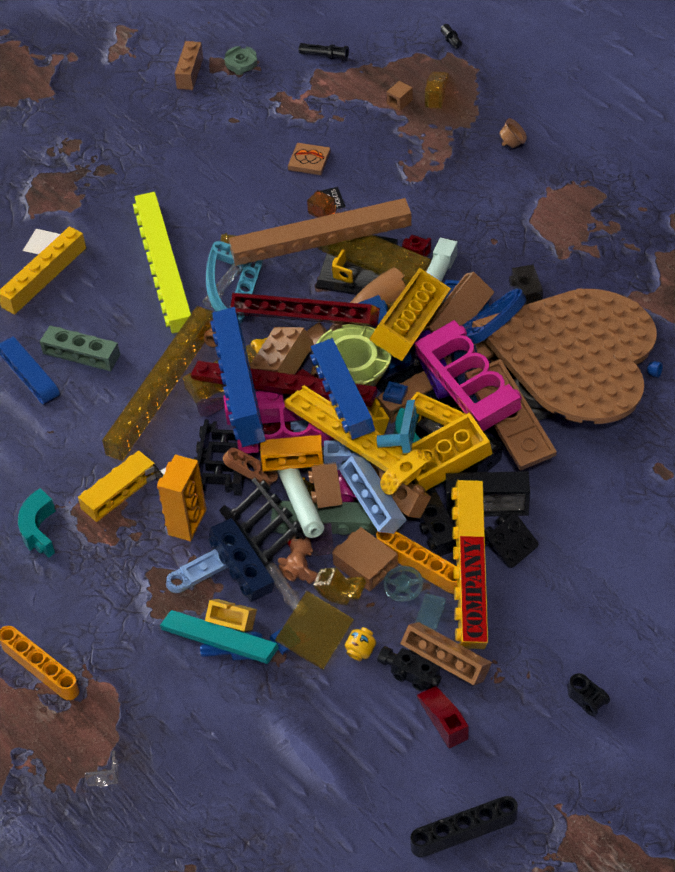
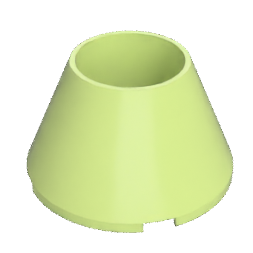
(362, 357)

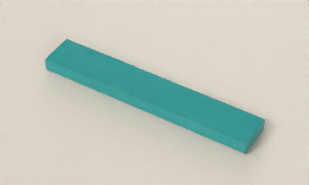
(219, 636)

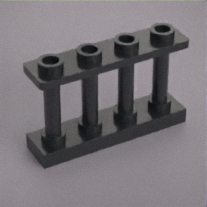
(246, 527)

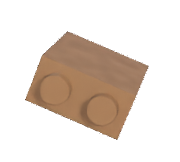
(365, 557)

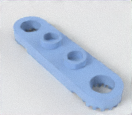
(195, 571)

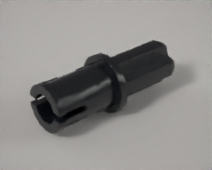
(451, 35)

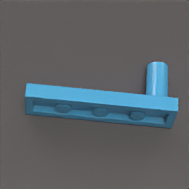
(407, 432)

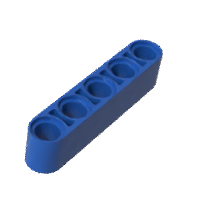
(28, 370)

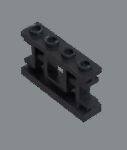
(205, 456)

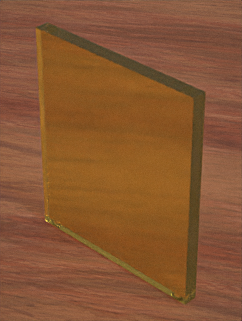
(314, 630)

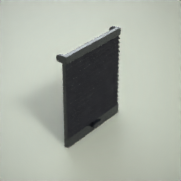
(361, 276)

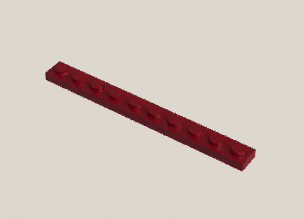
(277, 381)

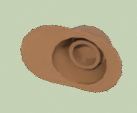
(512, 134)

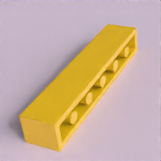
(42, 270)

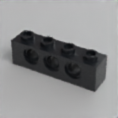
(436, 520)

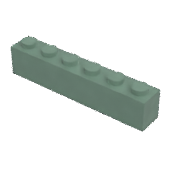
(343, 518)

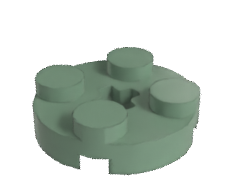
(248, 59)

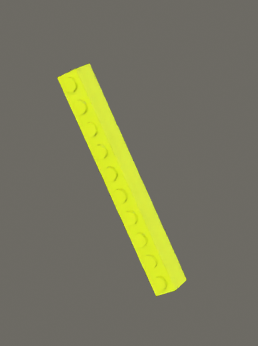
(162, 260)

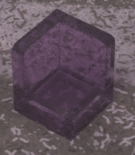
(323, 543)

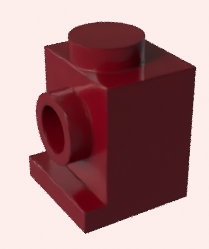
(418, 245)

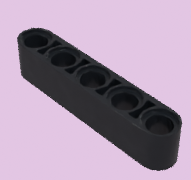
(469, 817)

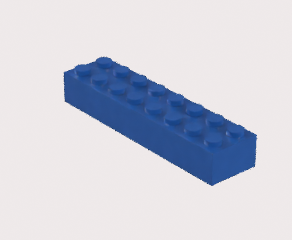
(237, 377)

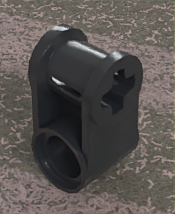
(590, 696)

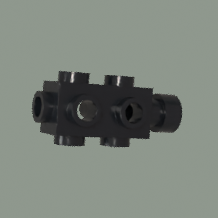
(411, 667)

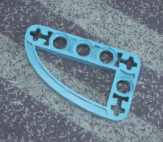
(244, 281)

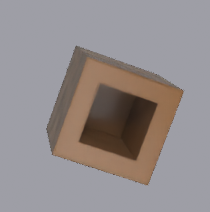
(399, 95)

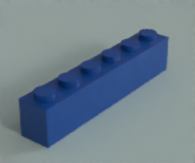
(342, 389)

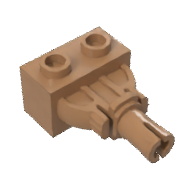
(326, 485)

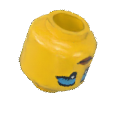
(360, 644)

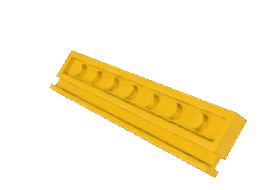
(323, 416)

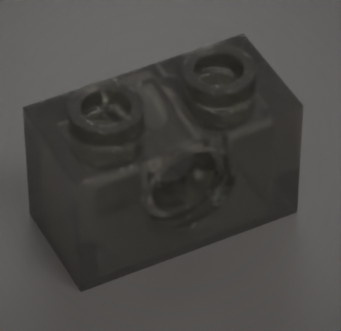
(528, 281)

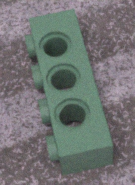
(80, 348)

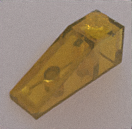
(435, 89)

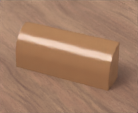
(462, 303)

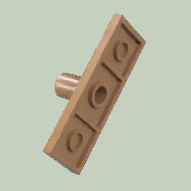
(520, 431)

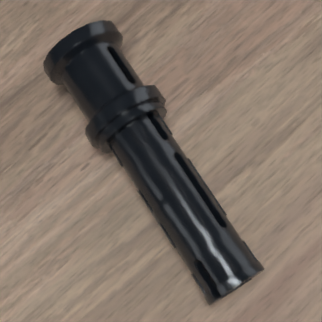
(331, 51)

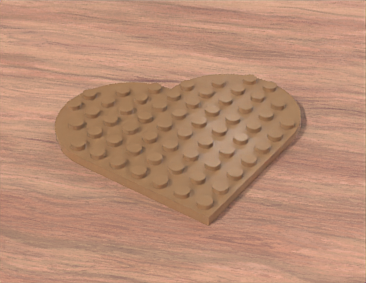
(578, 352)

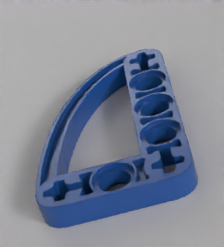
(506, 306)

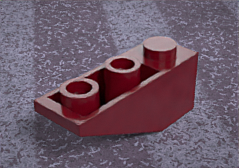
(444, 716)

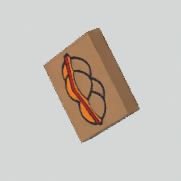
(309, 158)

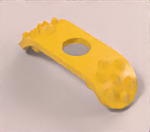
(395, 477)

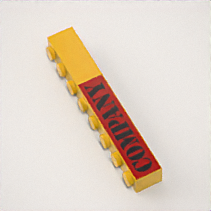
(471, 565)

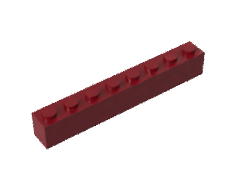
(305, 309)

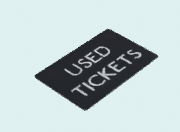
(335, 193)

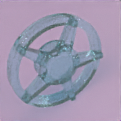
(403, 583)

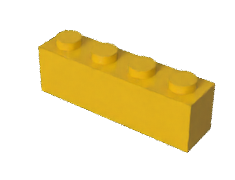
(115, 486)

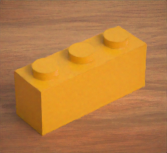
(291, 453)

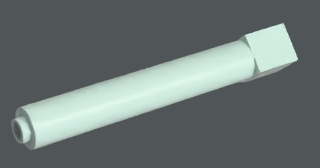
(443, 258)
(301, 502)

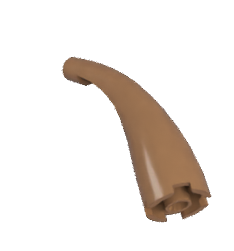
(387, 286)

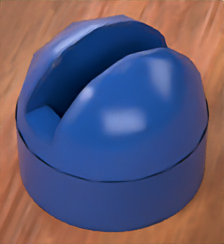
(655, 368)

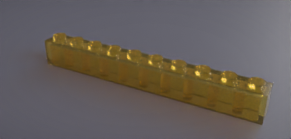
(157, 385)

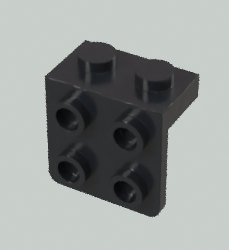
(510, 539)

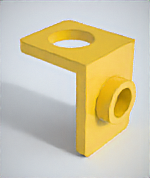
(337, 267)

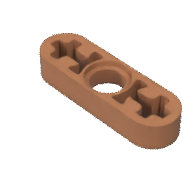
(239, 464)

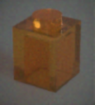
(321, 204)

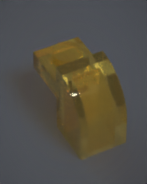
(336, 587)

